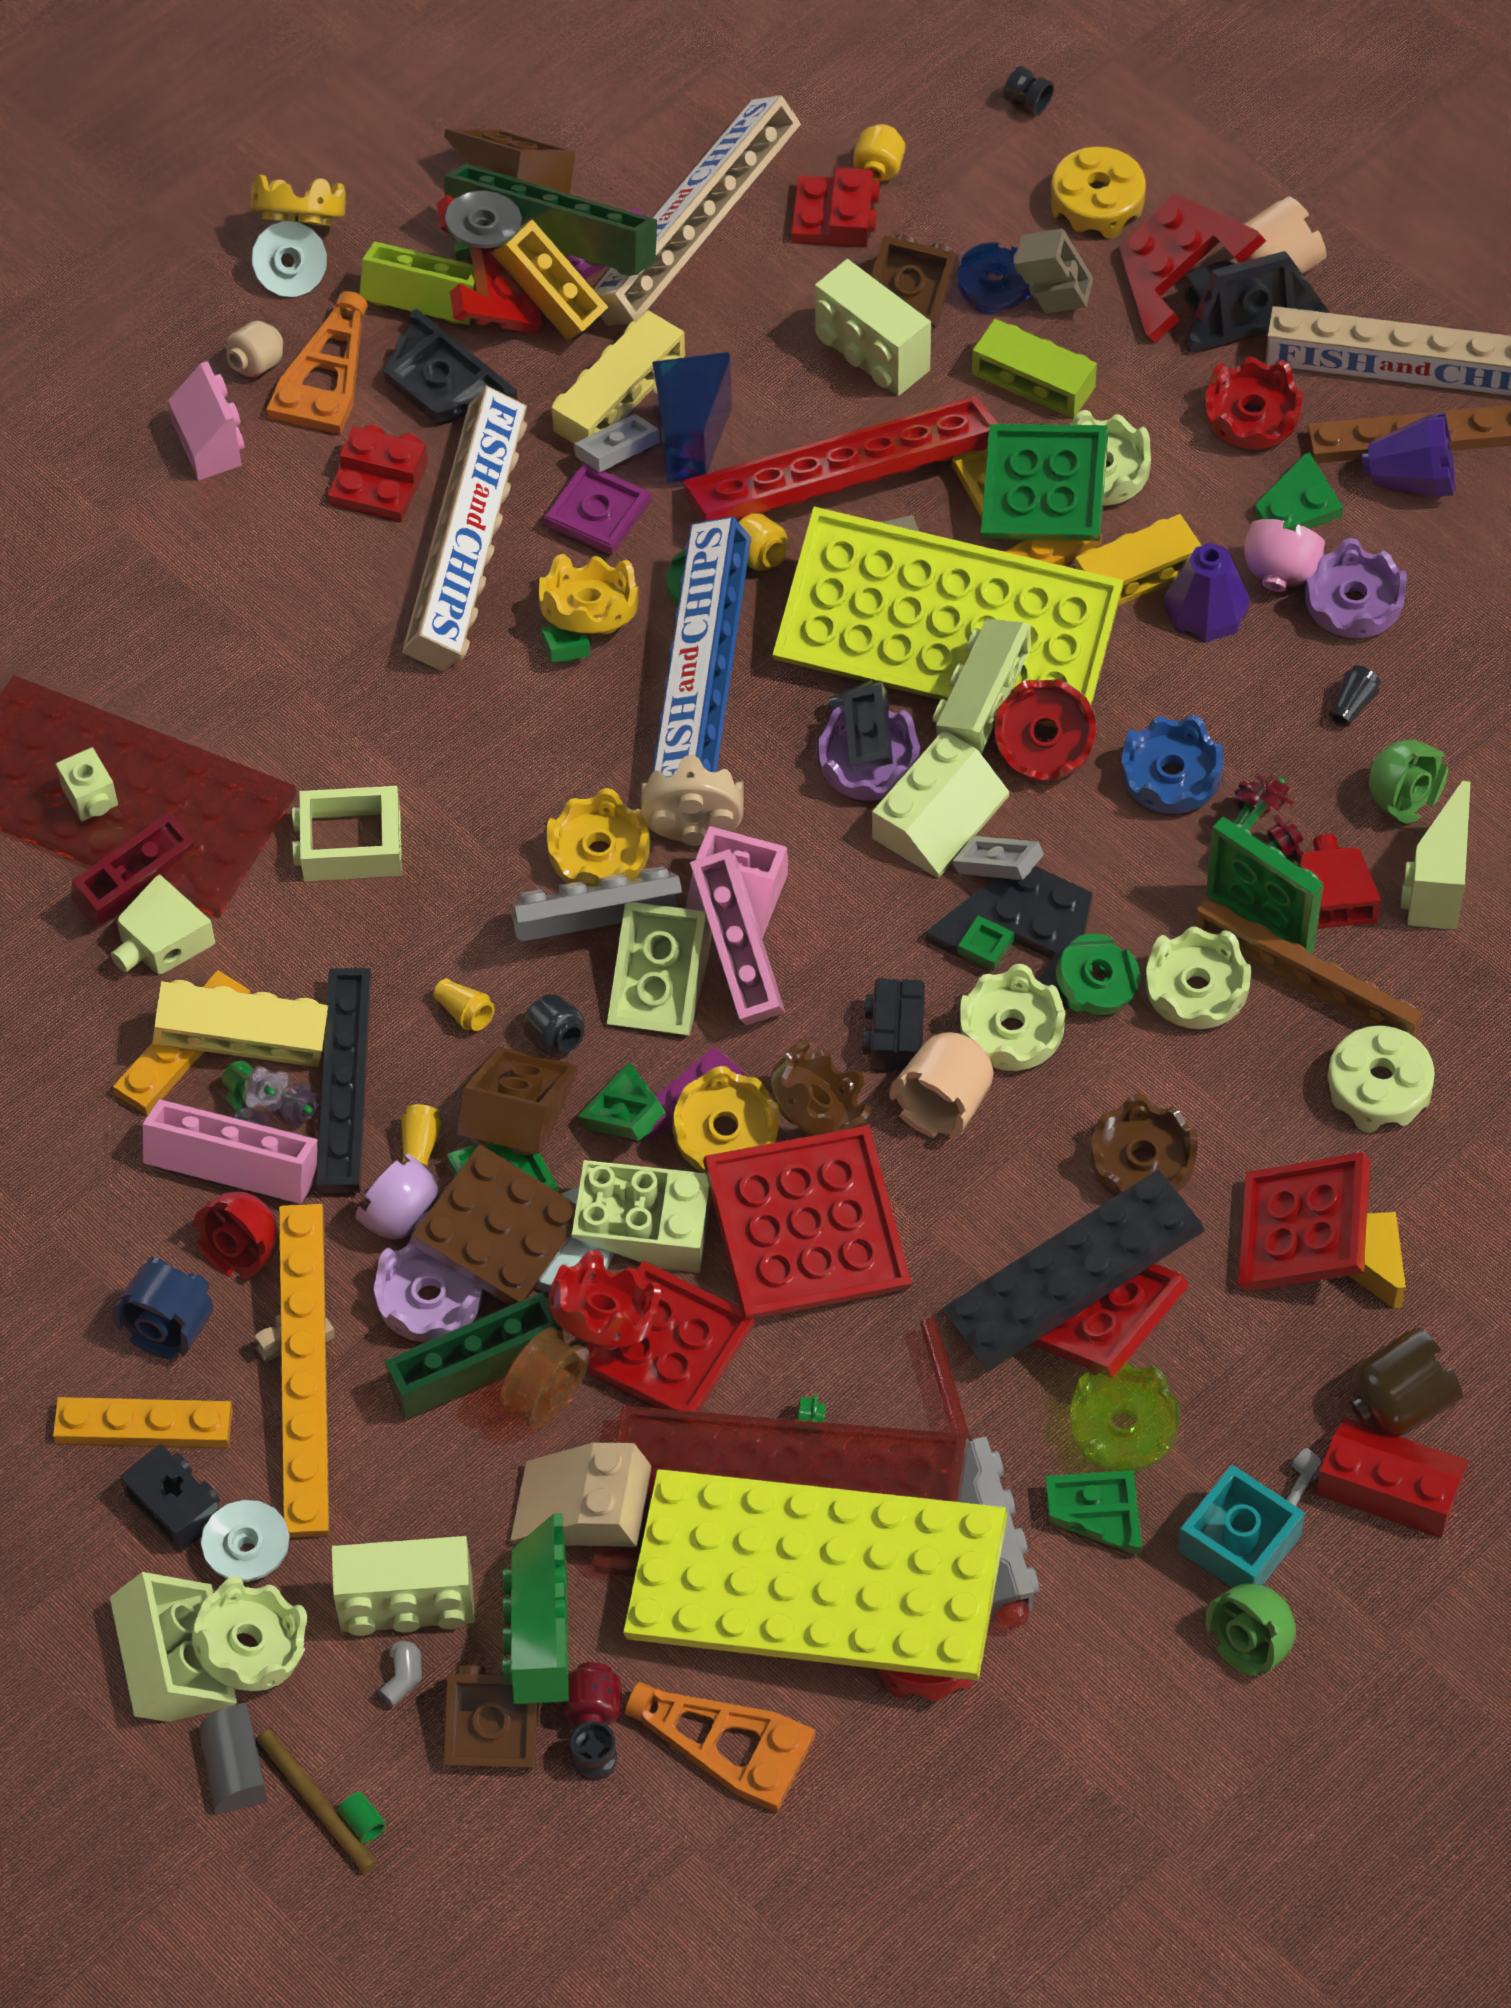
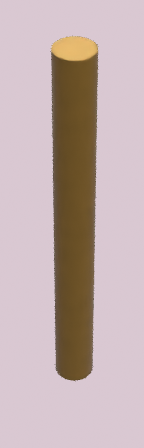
(317, 1801)

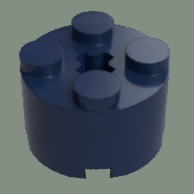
(163, 1309)

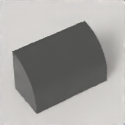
(231, 1760)

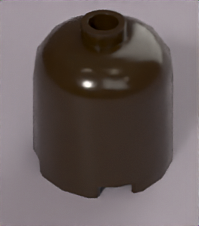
(1403, 1384)

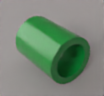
(362, 1817)

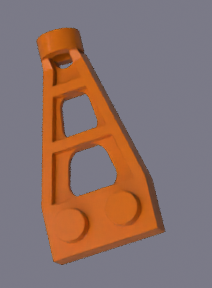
(315, 406)
(773, 1764)

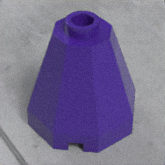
(1414, 458)
(1207, 595)

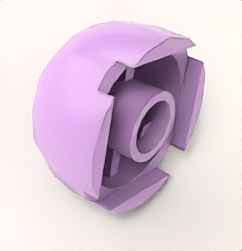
(399, 1200)

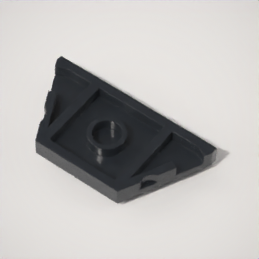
(1242, 299)
(439, 371)

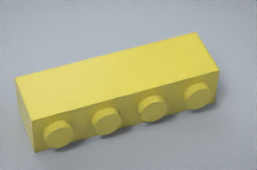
(617, 379)
(240, 1023)

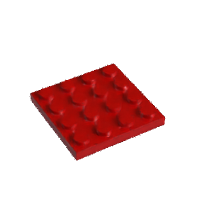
(806, 1222)

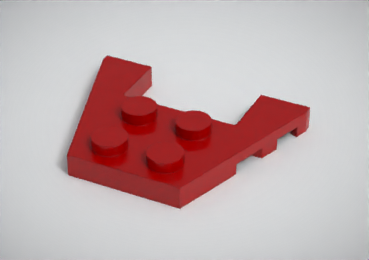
(1169, 247)
(497, 294)

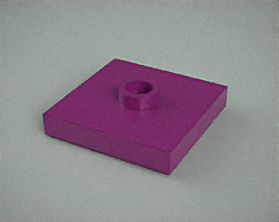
(597, 509)

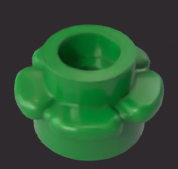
(810, 1409)

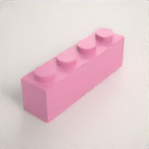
(737, 937)
(230, 1151)

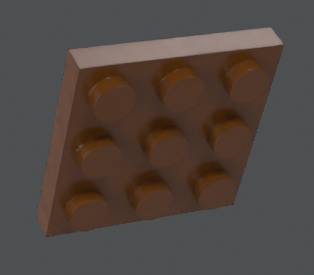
(497, 1227)

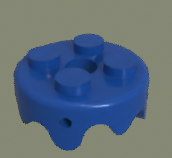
(1176, 743)

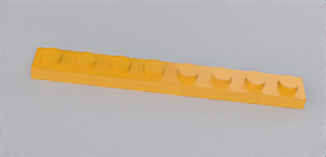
(304, 1371)

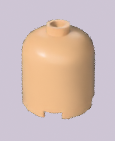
(1287, 231)
(943, 1084)

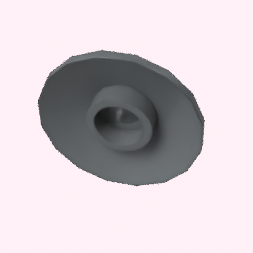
(483, 219)

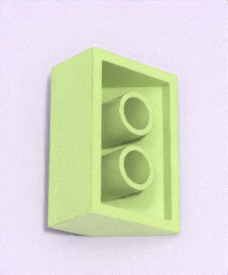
(984, 681)
(938, 804)
(155, 1641)

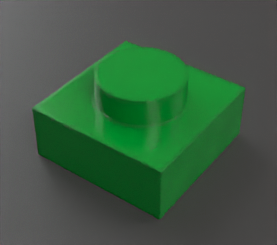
(564, 644)
(986, 943)

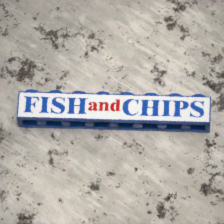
(703, 645)

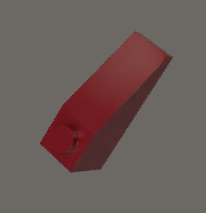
(129, 869)

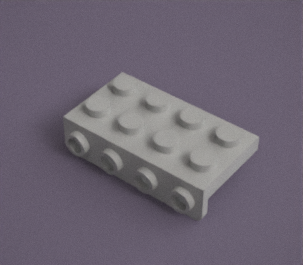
(590, 907)

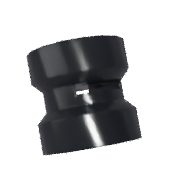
(1028, 90)
(592, 1740)

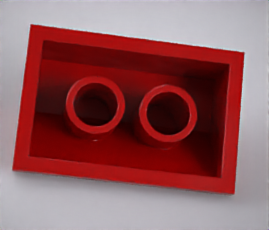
(1391, 1477)

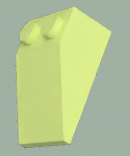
(1437, 876)
(659, 968)

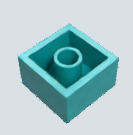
(1241, 1530)

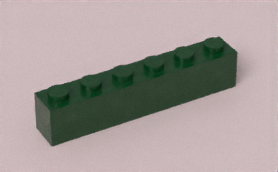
(572, 223)

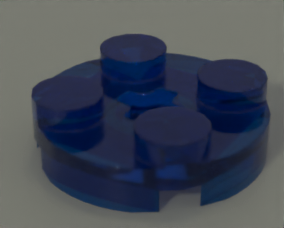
(986, 293)

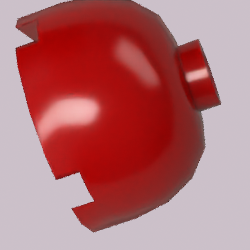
(237, 1233)

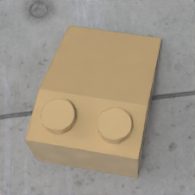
(596, 1489)

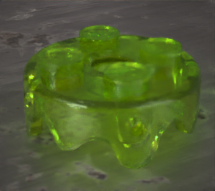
(1133, 1392)

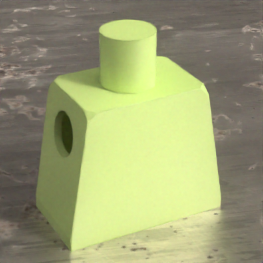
(161, 929)

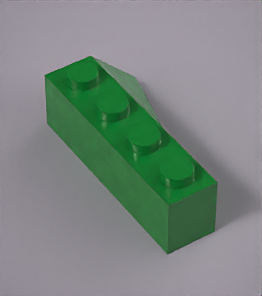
(537, 1616)

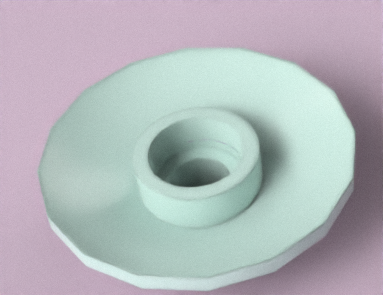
(302, 245)
(242, 1524)

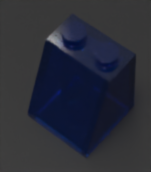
(691, 411)

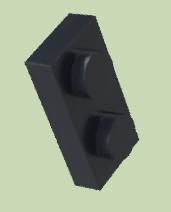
(868, 728)

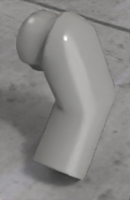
(407, 1672)

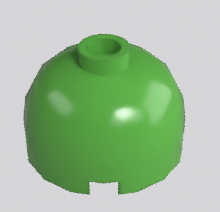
(1406, 778)
(1252, 1627)

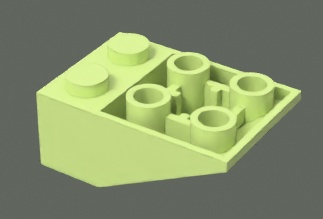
(644, 1213)

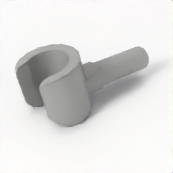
(1309, 1467)

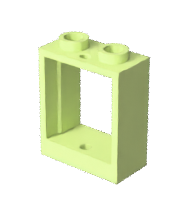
(349, 862)

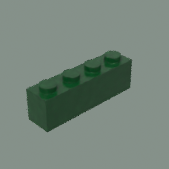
(465, 1356)

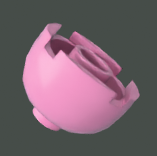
(1282, 555)

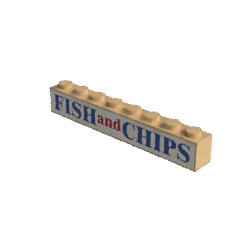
(701, 204)
(1390, 350)
(465, 530)

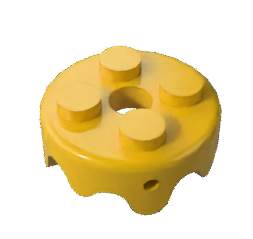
(280, 203)
(1100, 208)
(588, 597)
(594, 820)
(718, 1095)

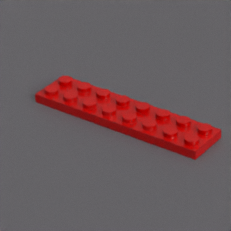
(842, 461)

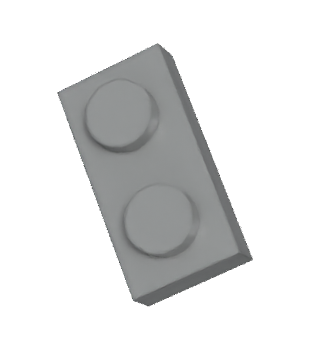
(617, 442)
(998, 857)

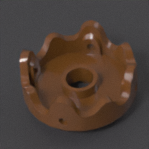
(813, 1092)
(1142, 1126)

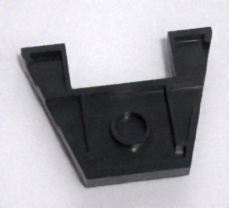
(1039, 910)

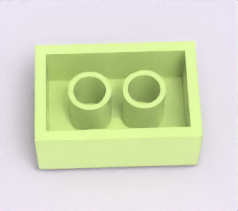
(872, 327)
(403, 1585)

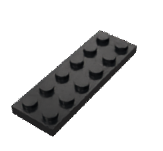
(1073, 1269)

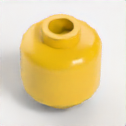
(879, 150)
(767, 542)

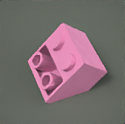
(207, 423)
(761, 865)

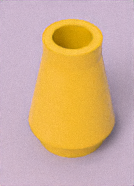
(467, 1006)
(420, 1131)

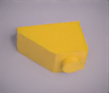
(1383, 1260)

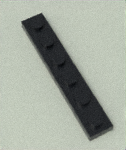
(344, 1081)

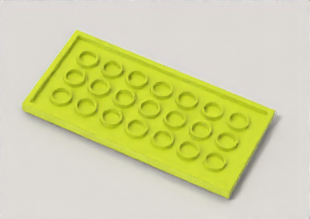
(906, 602)
(817, 1574)

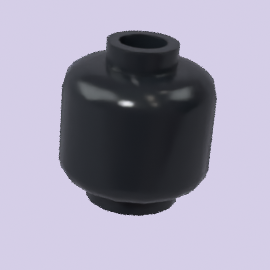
(554, 1025)

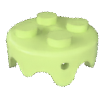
(1127, 452)
(1200, 955)
(1019, 997)
(1375, 1100)
(253, 1611)

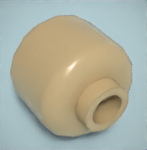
(254, 348)

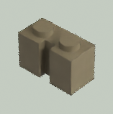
(1053, 271)

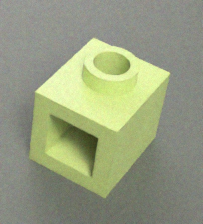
(87, 784)

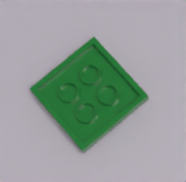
(1044, 482)
(1263, 885)

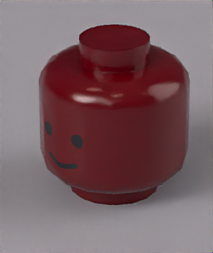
(593, 1694)

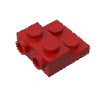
(836, 208)
(378, 472)

